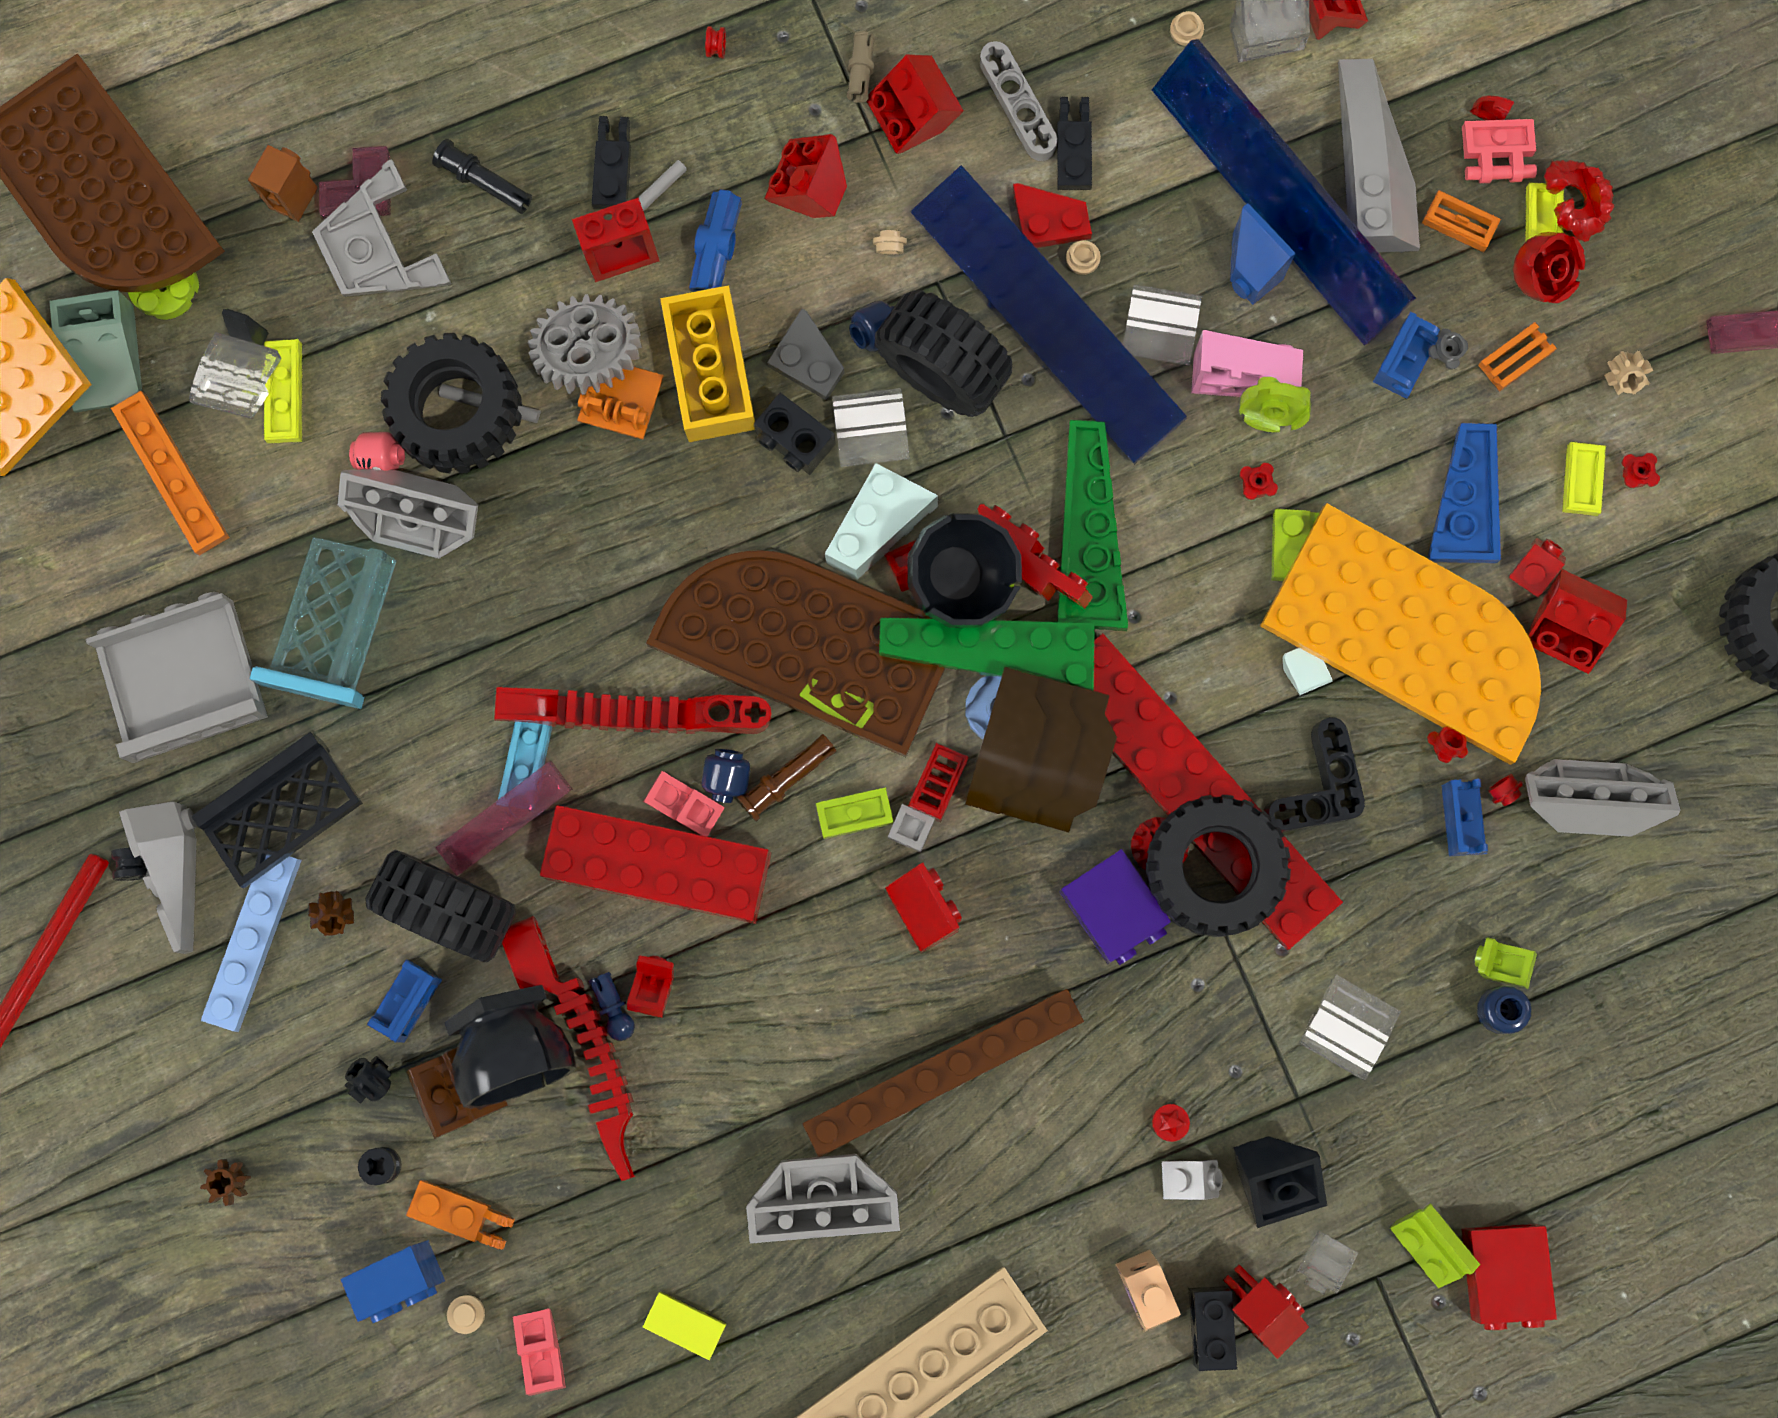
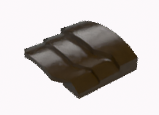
(1043, 751)

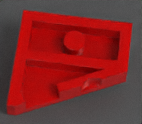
(1050, 217)

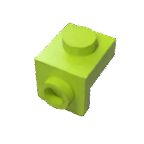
(1505, 963)

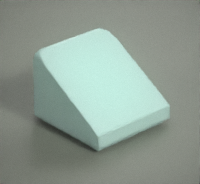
(1305, 670)

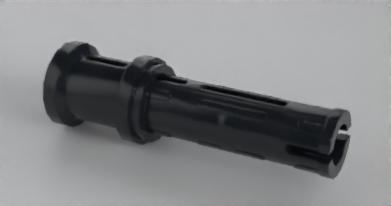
(468, 169)

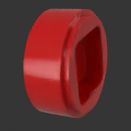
(1170, 1122)

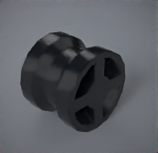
(127, 866)
(387, 1166)

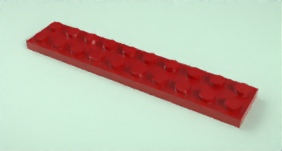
(1179, 770)

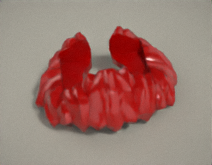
(1596, 194)

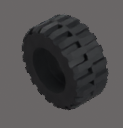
(943, 353)
(427, 368)
(1750, 623)
(1267, 856)
(440, 906)

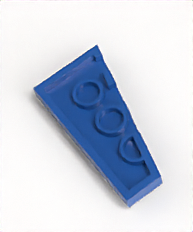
(1469, 506)

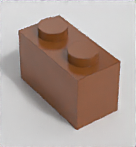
(283, 182)

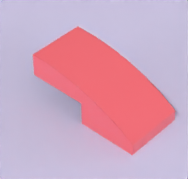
(683, 804)
(539, 1352)

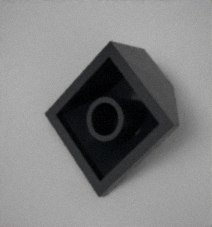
(1279, 1179)

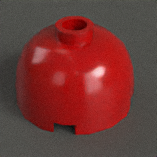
(1549, 266)

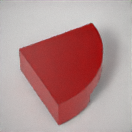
(1492, 107)

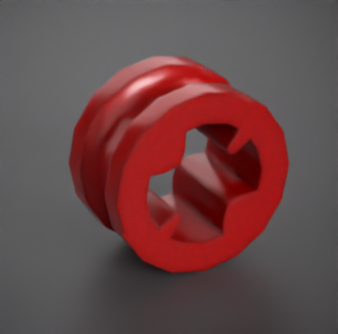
(715, 42)

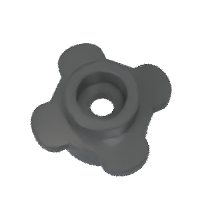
(1455, 342)

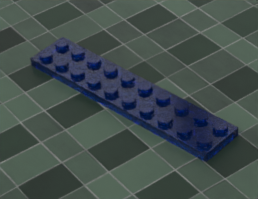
(1282, 192)
(1048, 315)

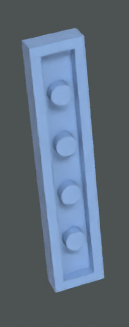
(249, 946)

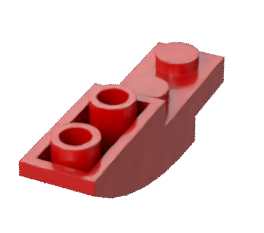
(1039, 572)

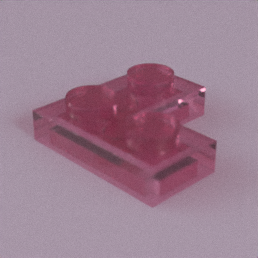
(366, 164)

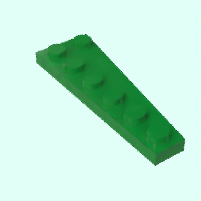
(1091, 531)
(1043, 648)

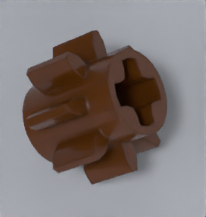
(331, 913)
(214, 1178)

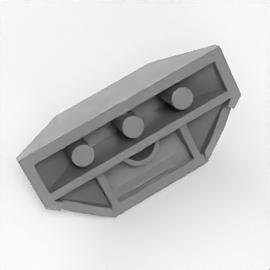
(408, 510)
(1600, 797)
(822, 1200)

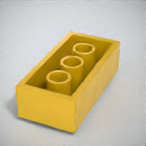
(708, 363)

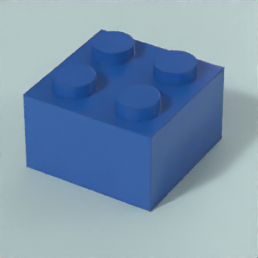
(397, 1278)

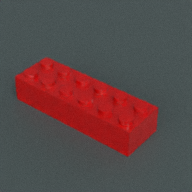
(656, 864)

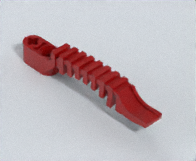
(675, 715)
(533, 967)

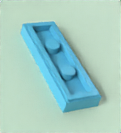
(307, 687)
(525, 753)

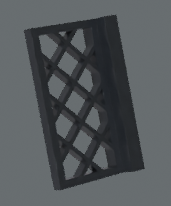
(256, 789)

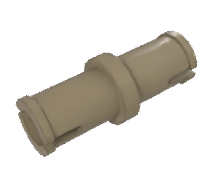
(860, 66)

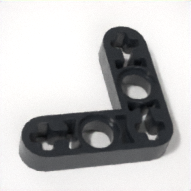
(1329, 798)

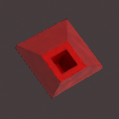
(809, 177)

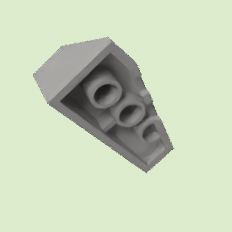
(167, 844)

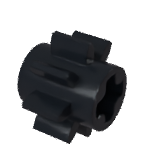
(368, 1079)

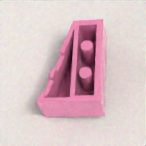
(1232, 364)

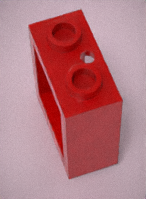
(602, 236)

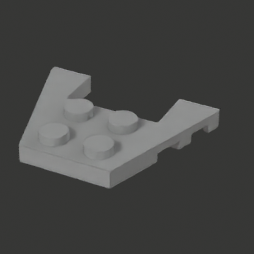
(361, 248)

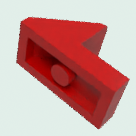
(1329, 14)

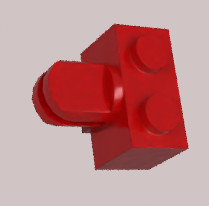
(1268, 1312)

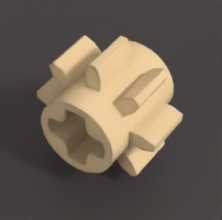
(1628, 372)

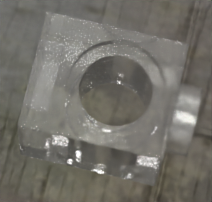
(1326, 1263)

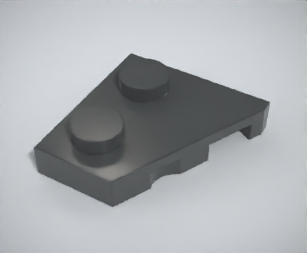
(807, 358)

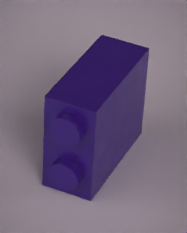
(1115, 908)

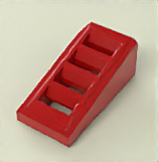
(925, 807)

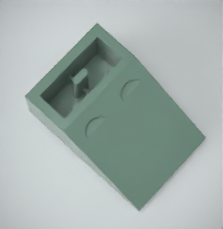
(103, 343)

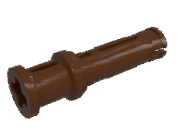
(772, 788)

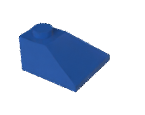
(1257, 257)

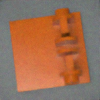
(625, 406)

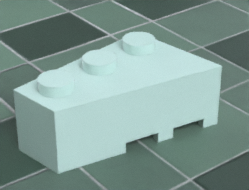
(877, 520)

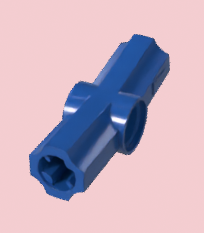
(715, 241)

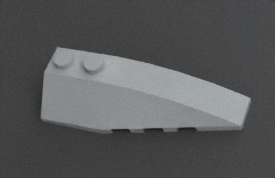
(1375, 164)

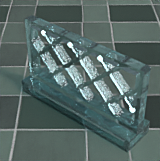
(361, 613)

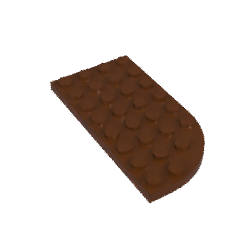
(97, 186)
(784, 621)

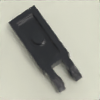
(1074, 148)
(611, 165)

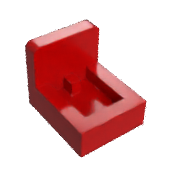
(1539, 566)
(651, 986)

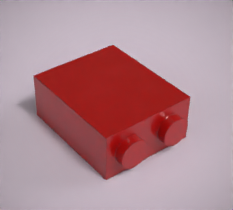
(1512, 1276)

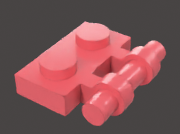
(1499, 140)

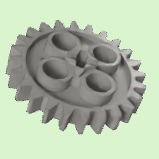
(585, 344)

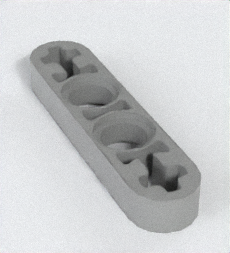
(1014, 102)

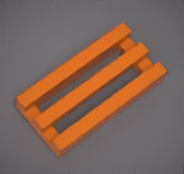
(1459, 226)
(1538, 340)

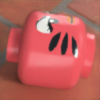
(376, 451)

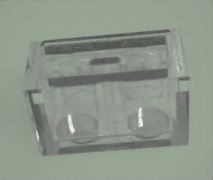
(1269, 27)

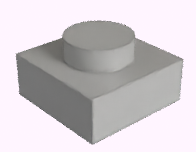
(911, 828)

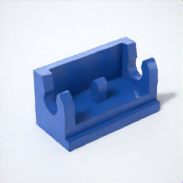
(1407, 355)
(1464, 818)
(405, 1002)

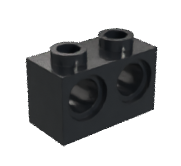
(801, 428)
(1212, 1328)

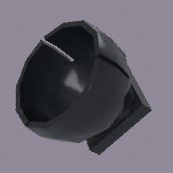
(964, 570)
(507, 1048)

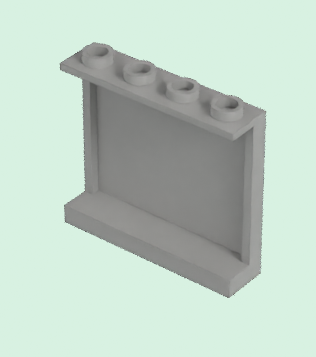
(178, 676)

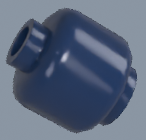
(866, 323)
(725, 775)
(1516, 1010)

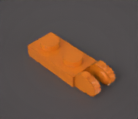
(456, 1214)

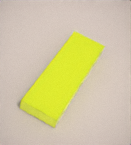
(284, 399)

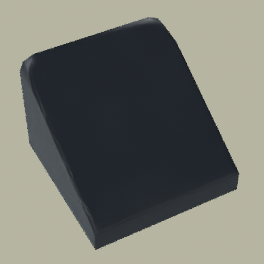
(244, 327)

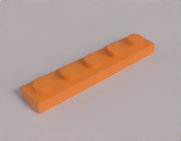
(170, 473)

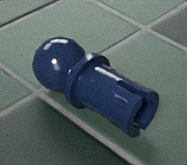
(619, 1025)

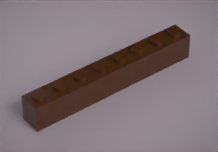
(942, 1072)

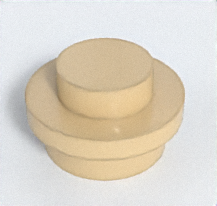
(1186, 27)
(889, 242)
(1083, 257)
(465, 1314)

